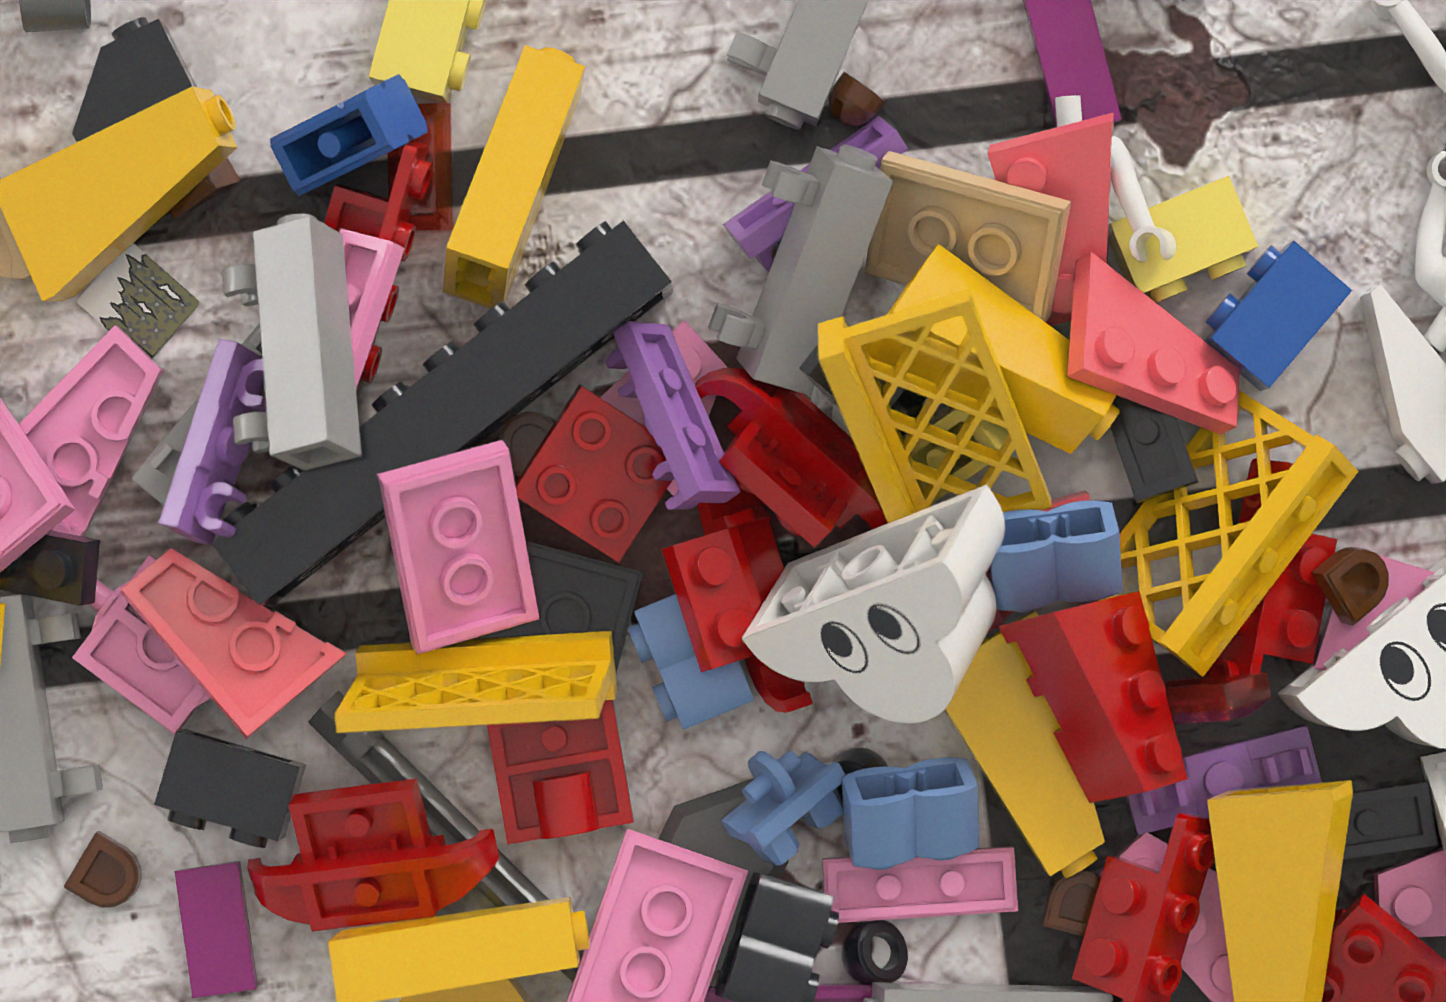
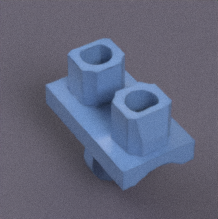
(779, 797)

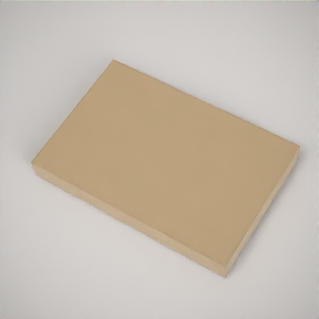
(990, 225)

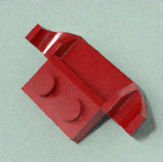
(793, 457)
(722, 587)
(369, 860)

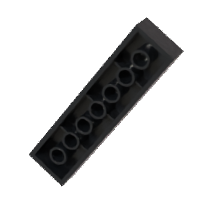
(448, 410)

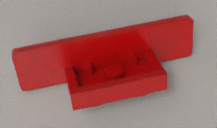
(384, 219)
(1291, 611)
(1146, 917)

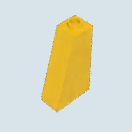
(512, 177)
(108, 189)
(1026, 348)
(1021, 759)
(1279, 885)
(456, 950)

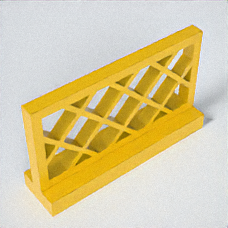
(877, 427)
(1251, 551)
(480, 682)

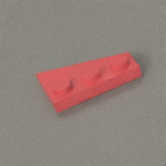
(1073, 166)
(1144, 353)
(229, 643)

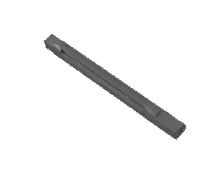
(384, 763)

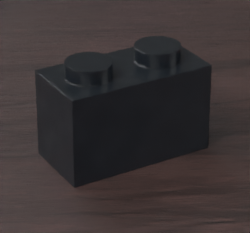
(228, 787)

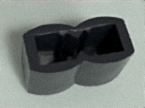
(777, 943)

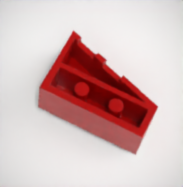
(1105, 694)

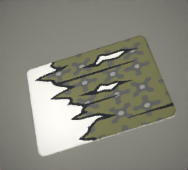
(139, 300)

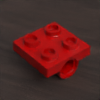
(595, 474)
(560, 776)
(1380, 959)

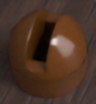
(853, 101)

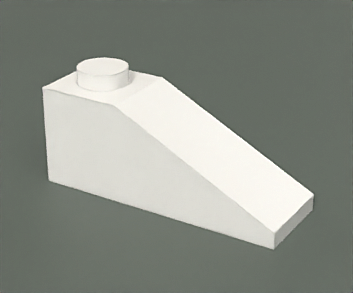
(1411, 386)

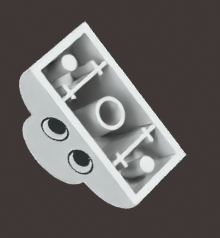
(889, 609)
(1387, 677)

